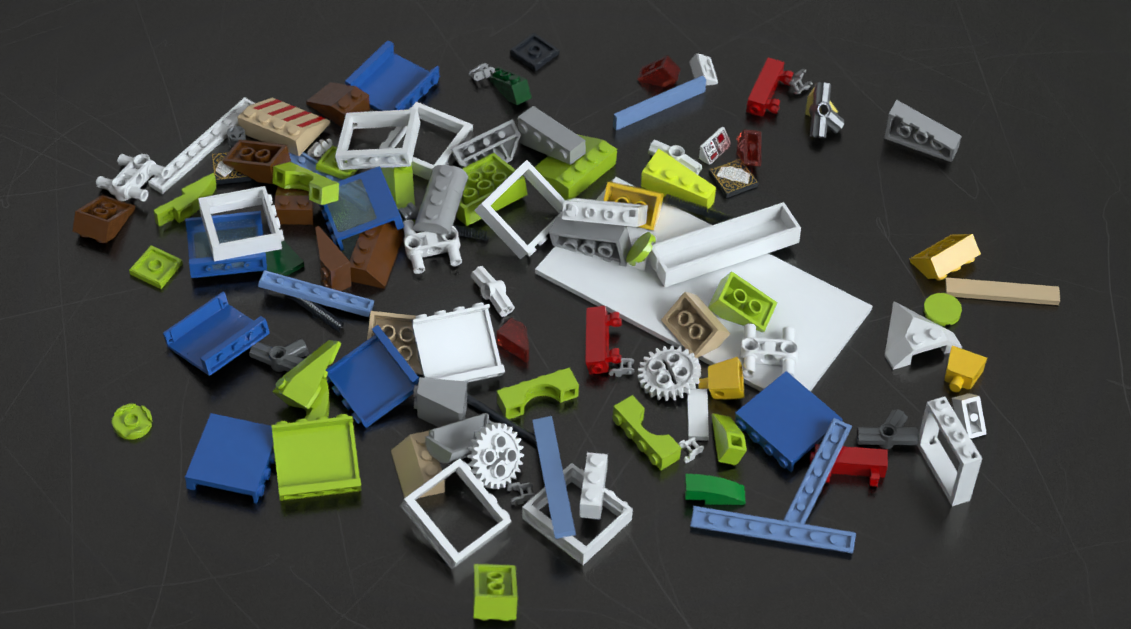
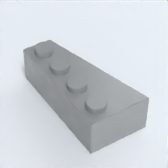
(920, 132)
(549, 136)
(592, 239)

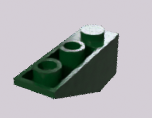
(510, 85)

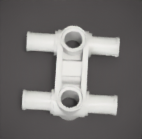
(132, 177)
(430, 244)
(768, 351)

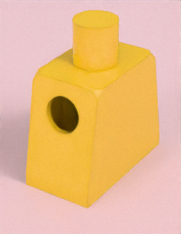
(963, 368)
(725, 380)

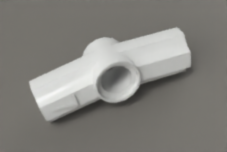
(677, 153)
(493, 290)

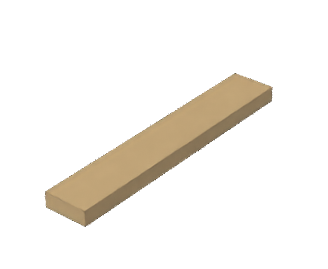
(1002, 291)

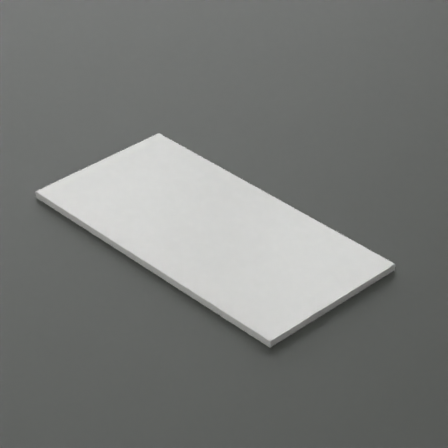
(816, 310)

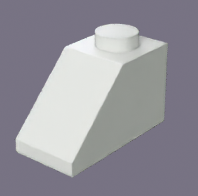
(970, 414)

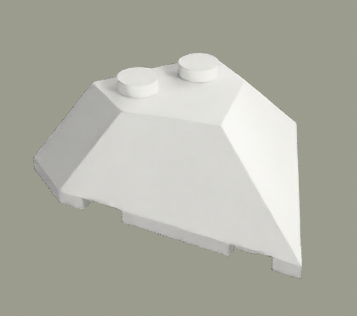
(914, 334)

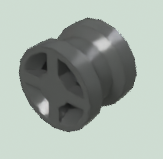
(235, 134)
(409, 212)

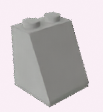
(440, 400)

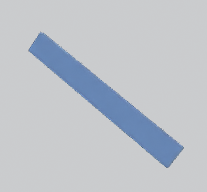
(553, 477)
(773, 529)

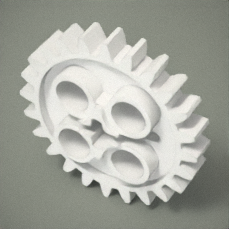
(658, 380)
(495, 455)

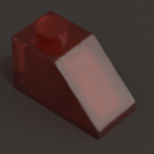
(660, 72)
(749, 147)
(514, 339)

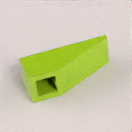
(728, 439)

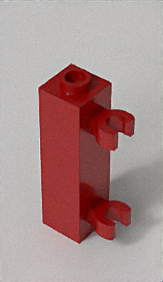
(765, 86)
(597, 339)
(859, 462)

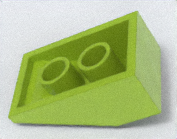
(742, 302)
(495, 592)

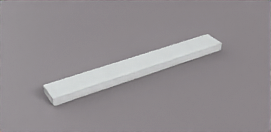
(199, 148)

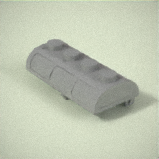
(441, 200)
(453, 440)

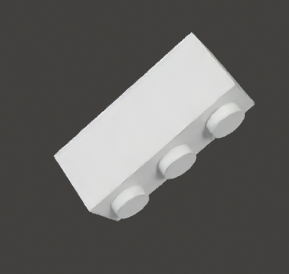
(593, 485)

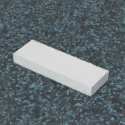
(698, 414)

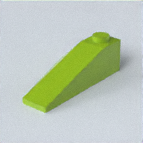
(400, 184)
(301, 383)

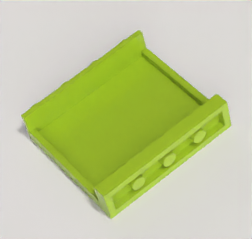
(316, 457)

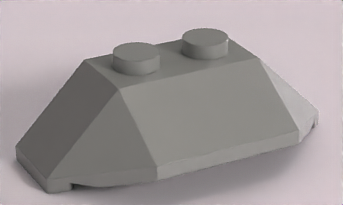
(499, 140)

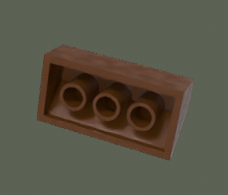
(376, 254)

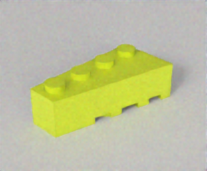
(672, 178)

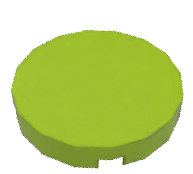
(640, 249)
(942, 309)
(132, 421)

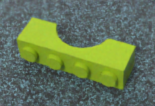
(321, 189)
(558, 385)
(659, 448)

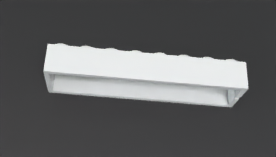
(724, 244)

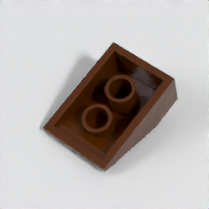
(337, 100)
(257, 159)
(294, 206)
(101, 218)
(333, 264)

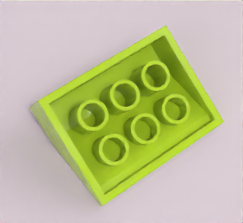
(575, 178)
(484, 179)

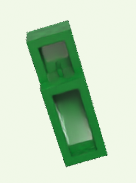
(713, 490)

